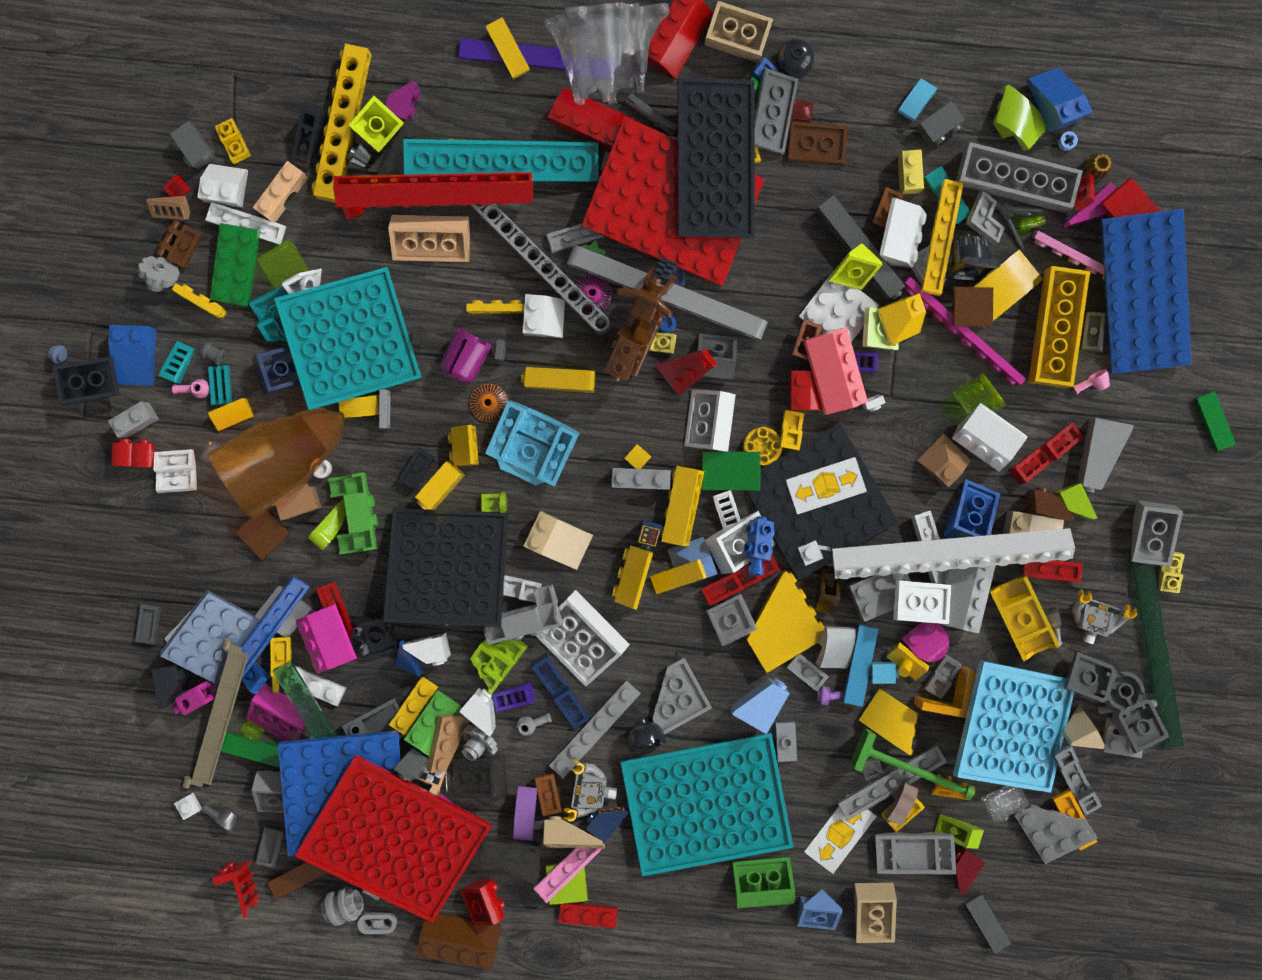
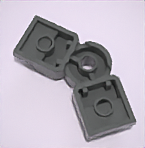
(1132, 714)

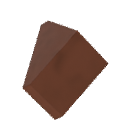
(807, 331)

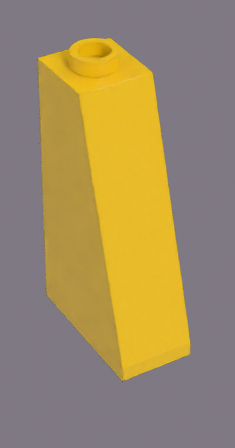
(559, 379)

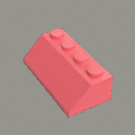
(835, 371)

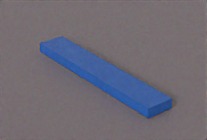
(273, 619)

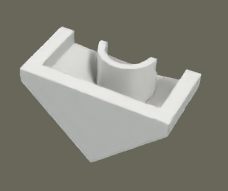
(303, 281)

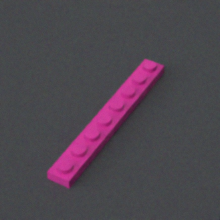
(968, 338)

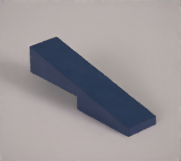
(560, 690)

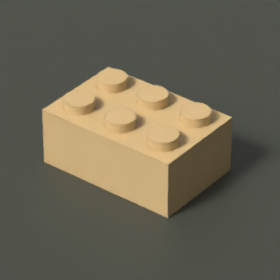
(738, 32)

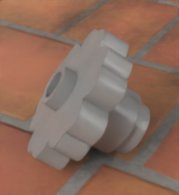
(158, 273)
(477, 743)

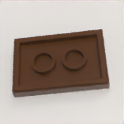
(817, 143)

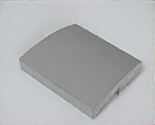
(289, 624)
(837, 647)

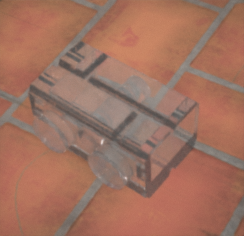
(1005, 802)

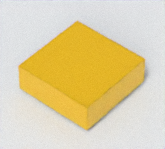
(637, 457)

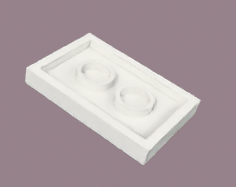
(922, 602)

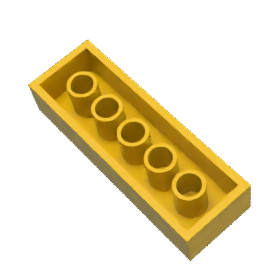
(1059, 327)

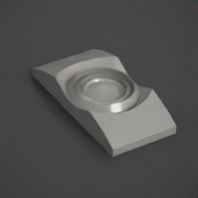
(915, 853)

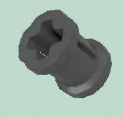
(213, 353)

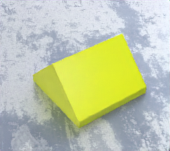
(376, 124)
(856, 268)

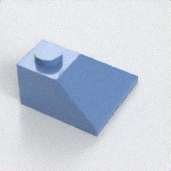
(697, 550)

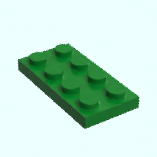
(235, 264)

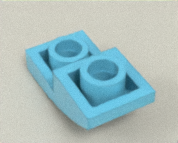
(917, 99)

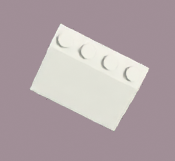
(583, 640)

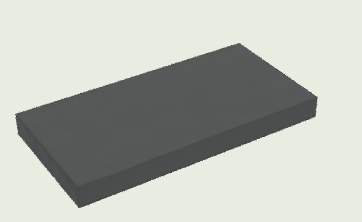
(774, 110)

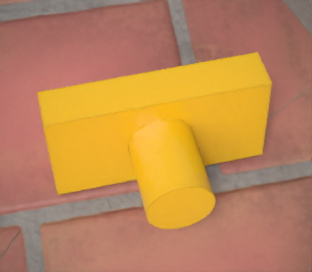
(907, 662)

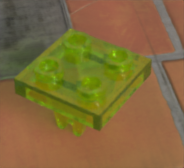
(979, 391)

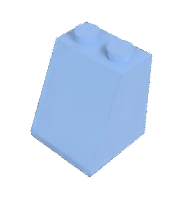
(761, 704)

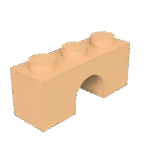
(273, 199)

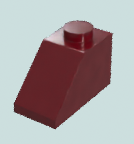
(967, 868)

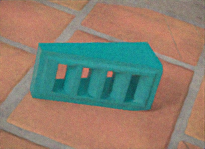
(183, 365)

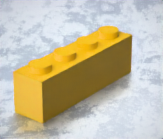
(682, 506)

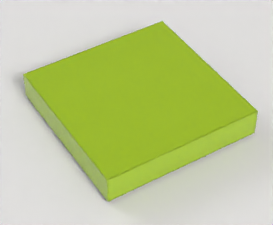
(573, 891)

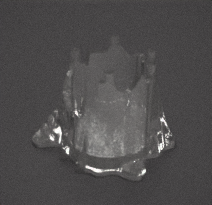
(605, 46)

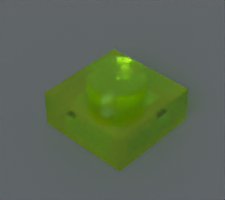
(252, 731)

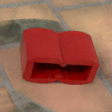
(133, 454)

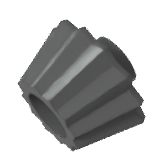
(358, 158)

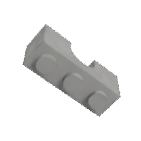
(640, 478)

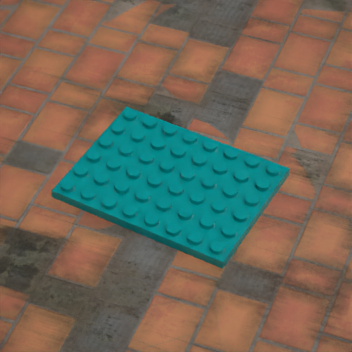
(706, 804)

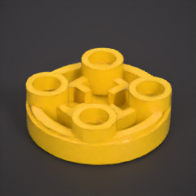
(764, 441)

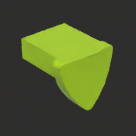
(494, 502)

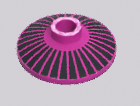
(602, 289)

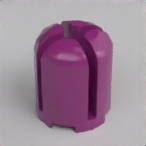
(464, 356)

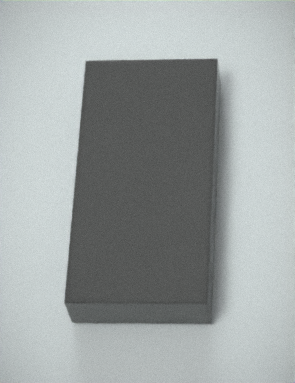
(148, 624)
(269, 846)

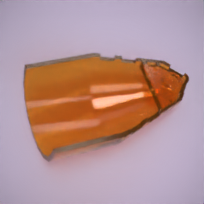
(276, 458)

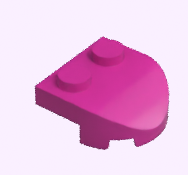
(928, 642)

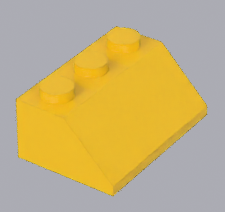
(632, 576)

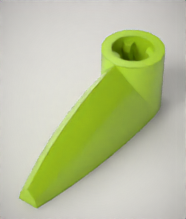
(329, 527)

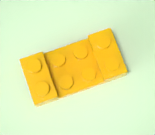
(1024, 617)

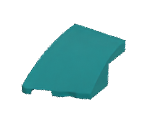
(268, 315)

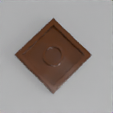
(972, 306)
(263, 534)

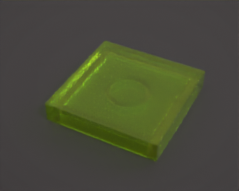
(282, 263)

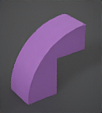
(525, 813)

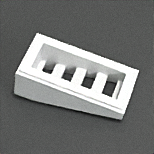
(716, 498)

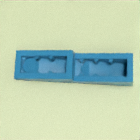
(860, 665)

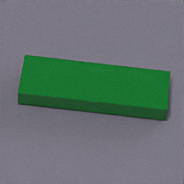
(1215, 421)

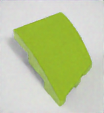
(1019, 118)
(497, 660)

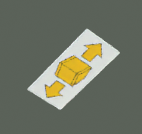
(826, 485)
(838, 838)

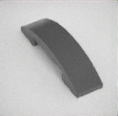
(1076, 781)

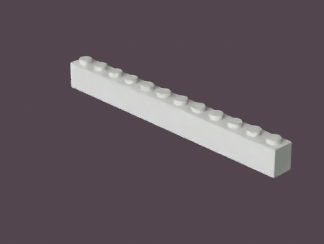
(953, 553)

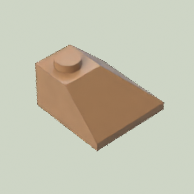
(944, 461)

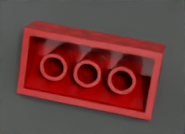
(678, 35)
(589, 121)

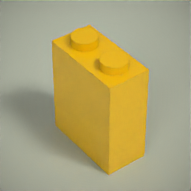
(439, 486)

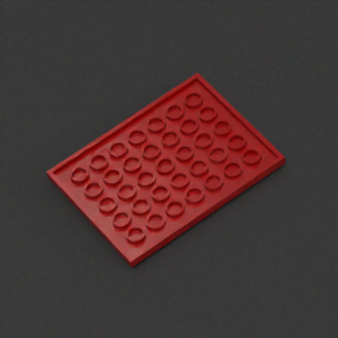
(639, 204)
(393, 839)

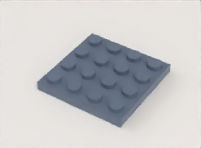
(201, 636)

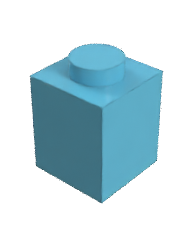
(883, 673)

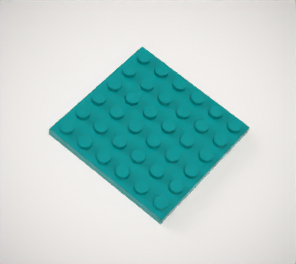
(347, 338)

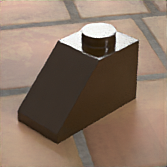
(827, 591)

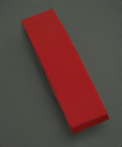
(737, 582)

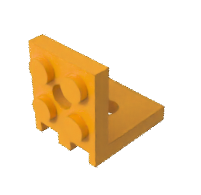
(961, 698)

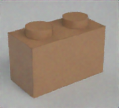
(299, 503)

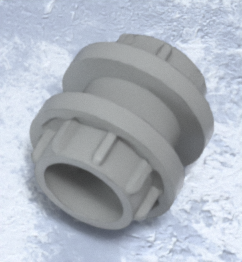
(342, 906)

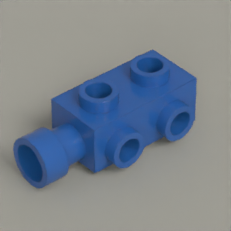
(759, 544)

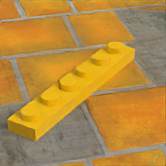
(942, 237)

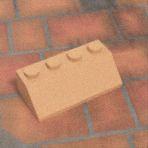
(429, 238)

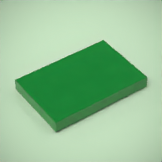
(731, 471)

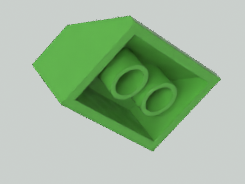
(423, 730)
(763, 882)

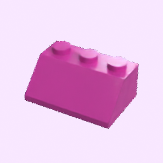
(326, 639)
(276, 715)

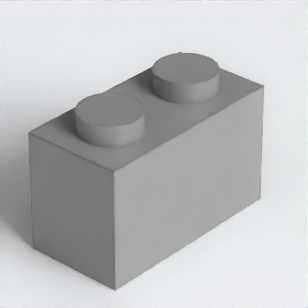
(133, 420)

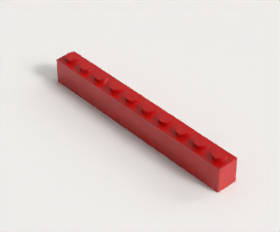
(433, 189)

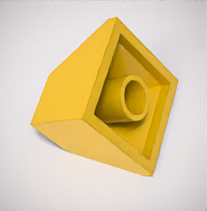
(902, 318)

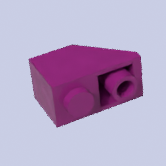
(403, 100)

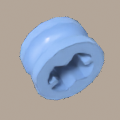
(1062, 138)

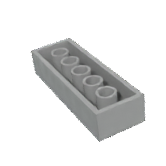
(1018, 177)

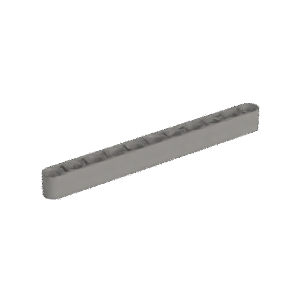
(542, 261)
(676, 297)

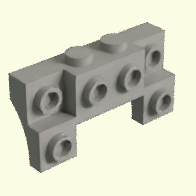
(529, 619)

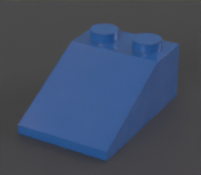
(1058, 99)
(133, 354)
(972, 512)

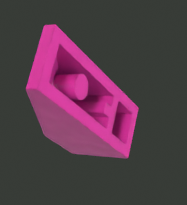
(1093, 211)

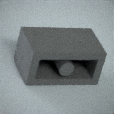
(941, 123)
(193, 146)

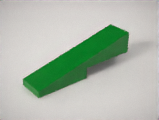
(251, 749)

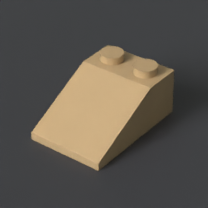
(1022, 522)
(558, 540)
(565, 835)
(875, 912)

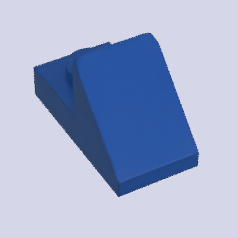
(256, 678)

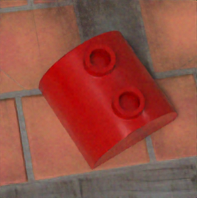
(483, 902)

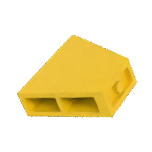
(784, 624)

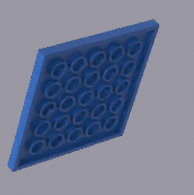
(314, 768)

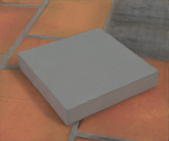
(731, 620)

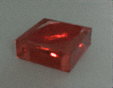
(802, 111)

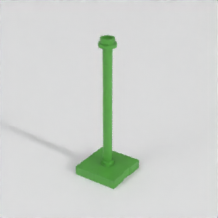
(865, 750)

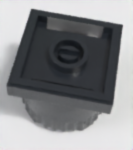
(971, 259)

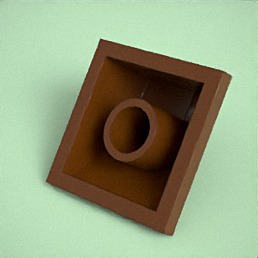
(1047, 505)

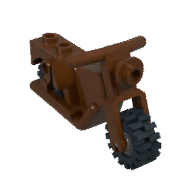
(642, 321)

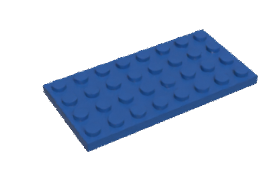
(1146, 291)

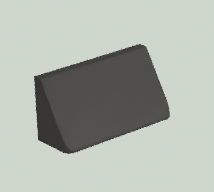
(1095, 332)

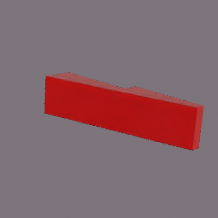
(1046, 453)

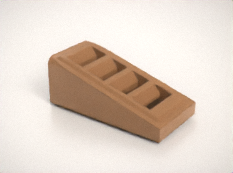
(182, 213)

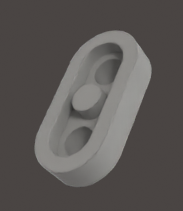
(378, 923)

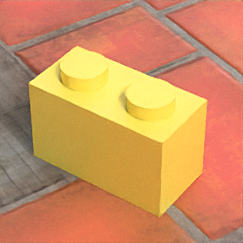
(910, 172)

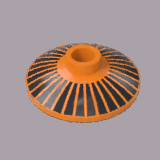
(495, 410)

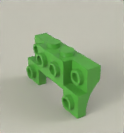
(358, 511)

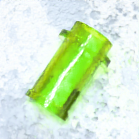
(1026, 224)

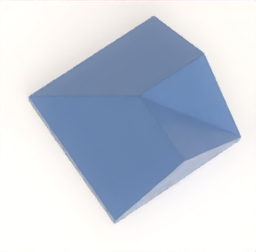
(818, 912)

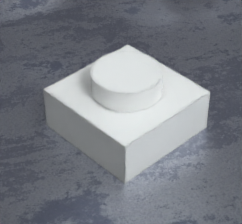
(874, 403)
(810, 553)
(188, 806)

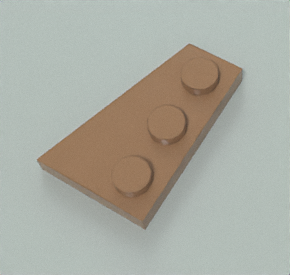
(446, 740)

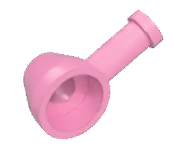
(1099, 380)
(202, 393)

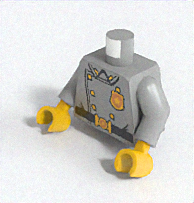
(1098, 617)
(588, 791)

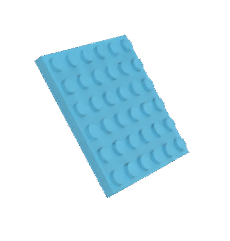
(1013, 727)

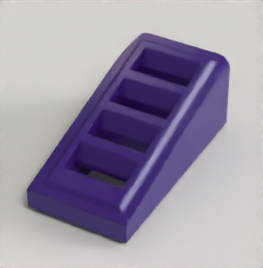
(875, 358)
(528, 691)

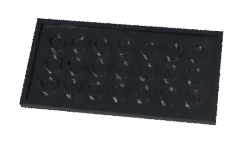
(715, 158)

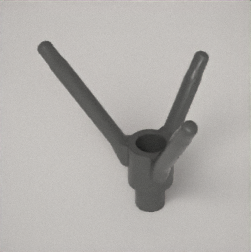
(1008, 211)

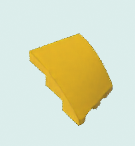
(891, 720)

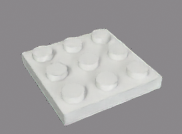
(838, 307)

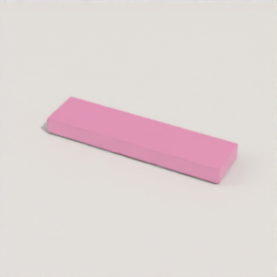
(565, 872)

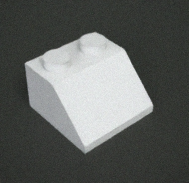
(223, 185)
(543, 316)
(429, 649)
(480, 711)

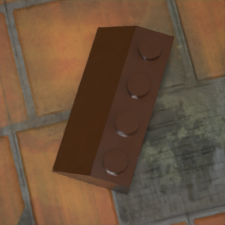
(459, 941)

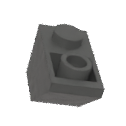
(412, 765)

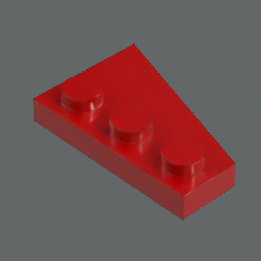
(686, 370)

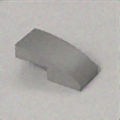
(942, 676)

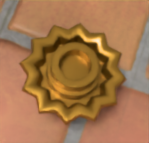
(1098, 165)

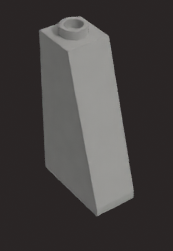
(1100, 452)

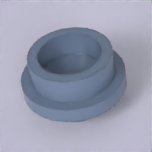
(57, 354)

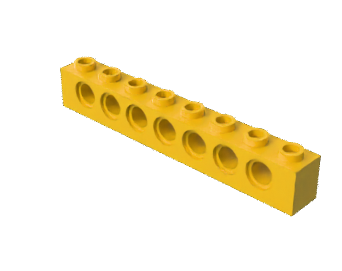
(350, 55)

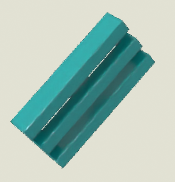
(219, 384)

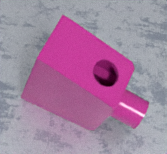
(195, 698)

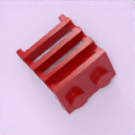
(239, 875)

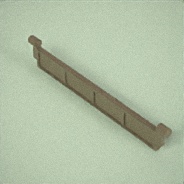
(219, 716)

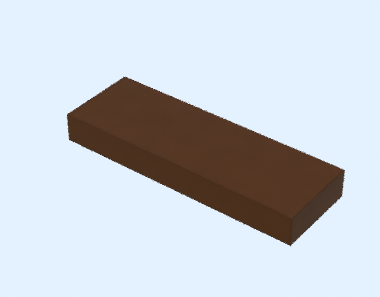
(294, 879)

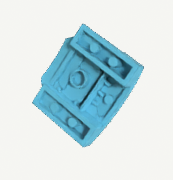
(531, 444)

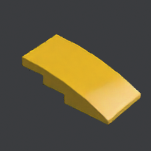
(1010, 282)

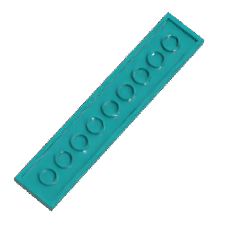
(544, 159)

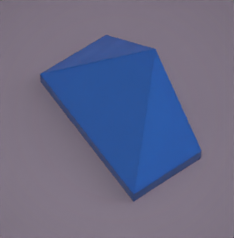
(407, 661)

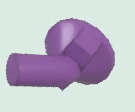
(825, 695)

